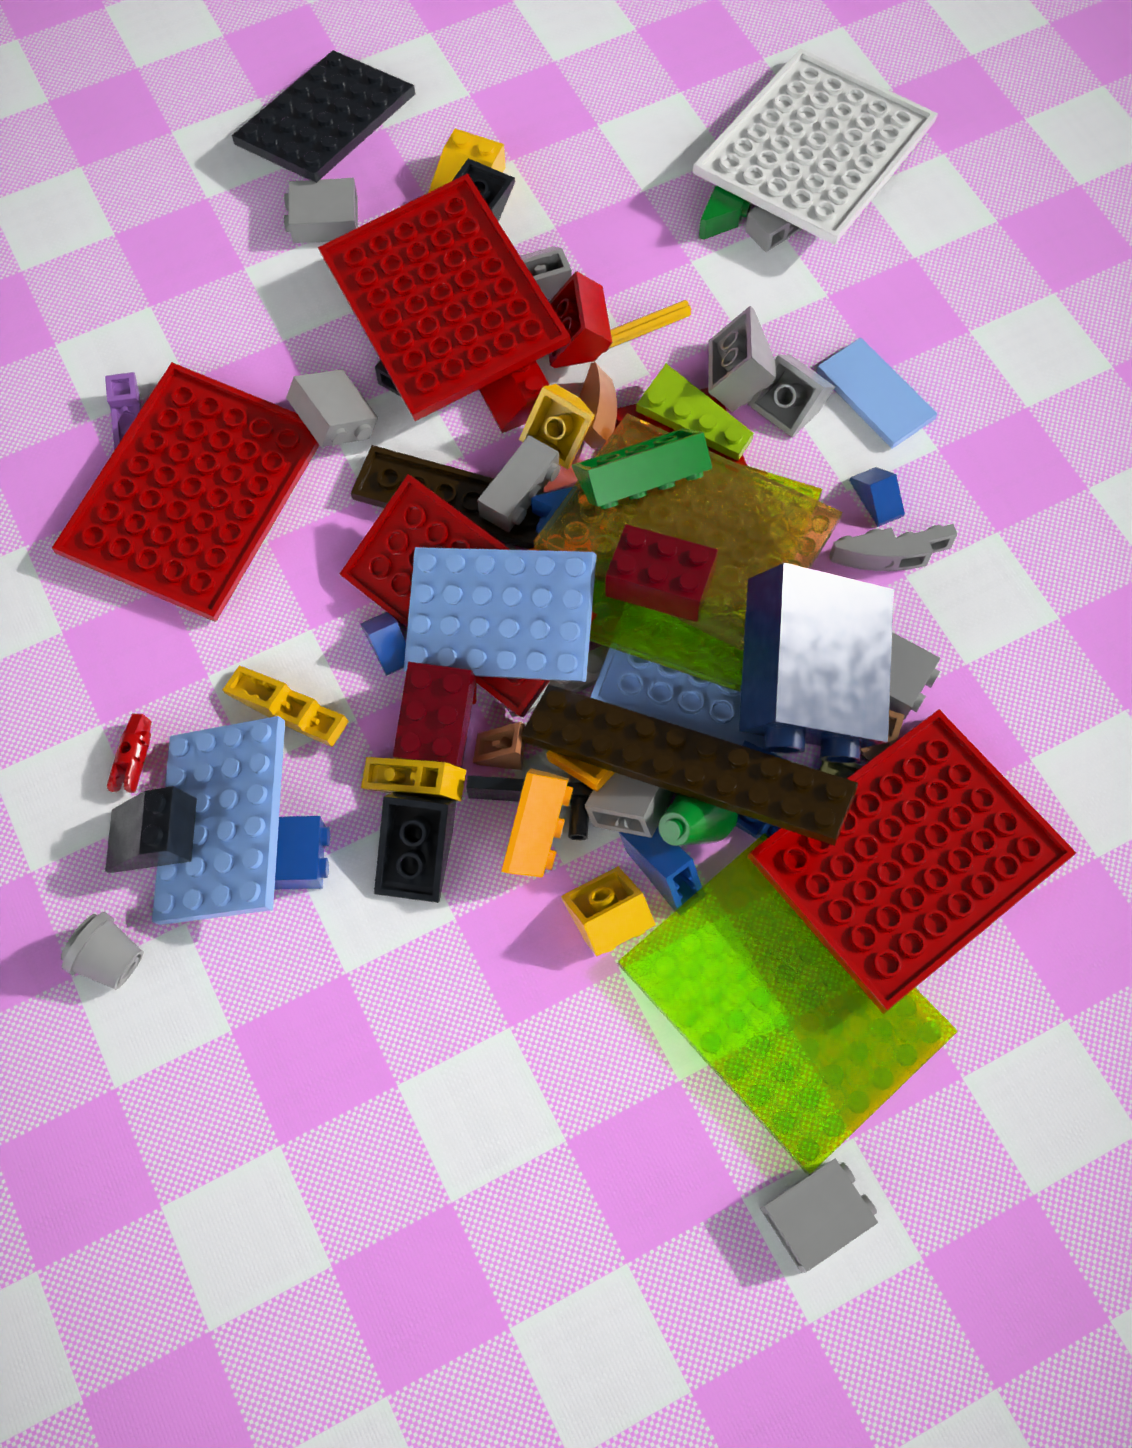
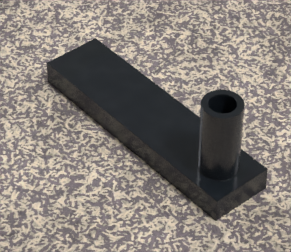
(510, 790)

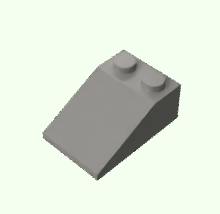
(740, 361)

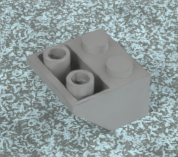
(549, 269)

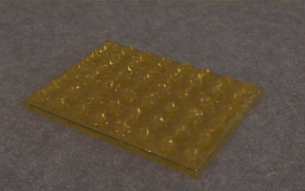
(729, 509)

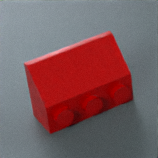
(585, 316)
(514, 396)

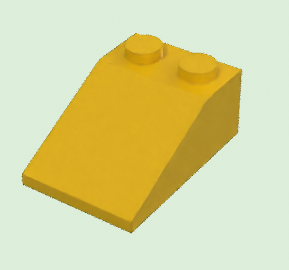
(462, 146)

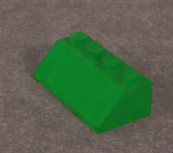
(643, 467)

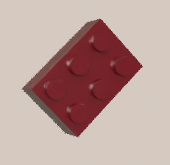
(661, 572)
(434, 713)

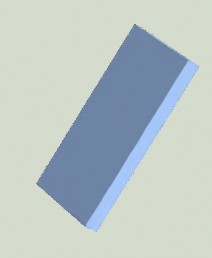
(877, 393)

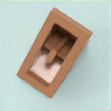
(501, 747)

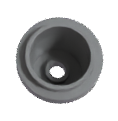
(101, 952)

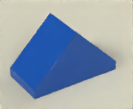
(879, 494)
(386, 641)

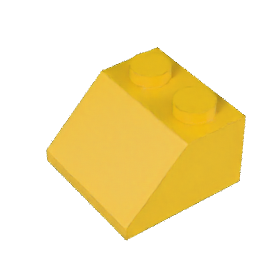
(559, 422)
(608, 910)

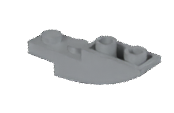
(884, 552)

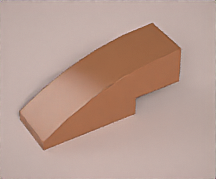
(601, 399)

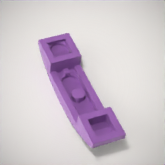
(124, 402)

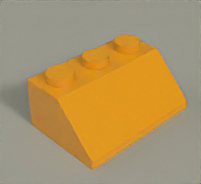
(537, 824)

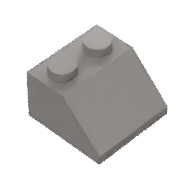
(793, 396)

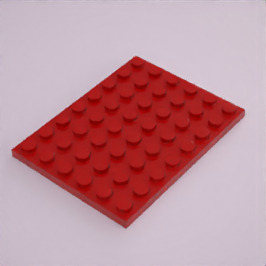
(443, 296)
(190, 492)
(920, 862)

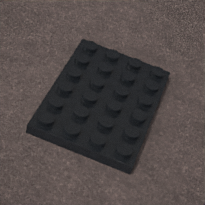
(324, 115)

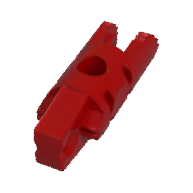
(130, 754)

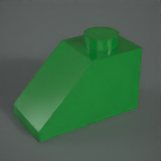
(722, 213)

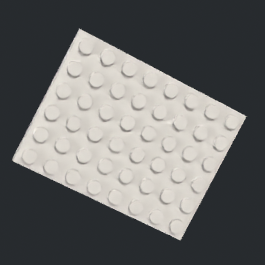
(815, 145)

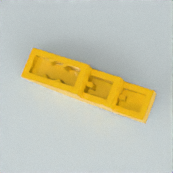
(277, 699)

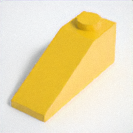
(414, 777)

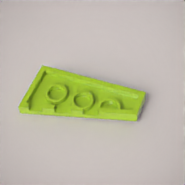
(682, 405)

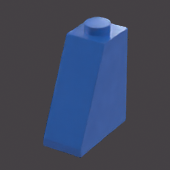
(665, 866)

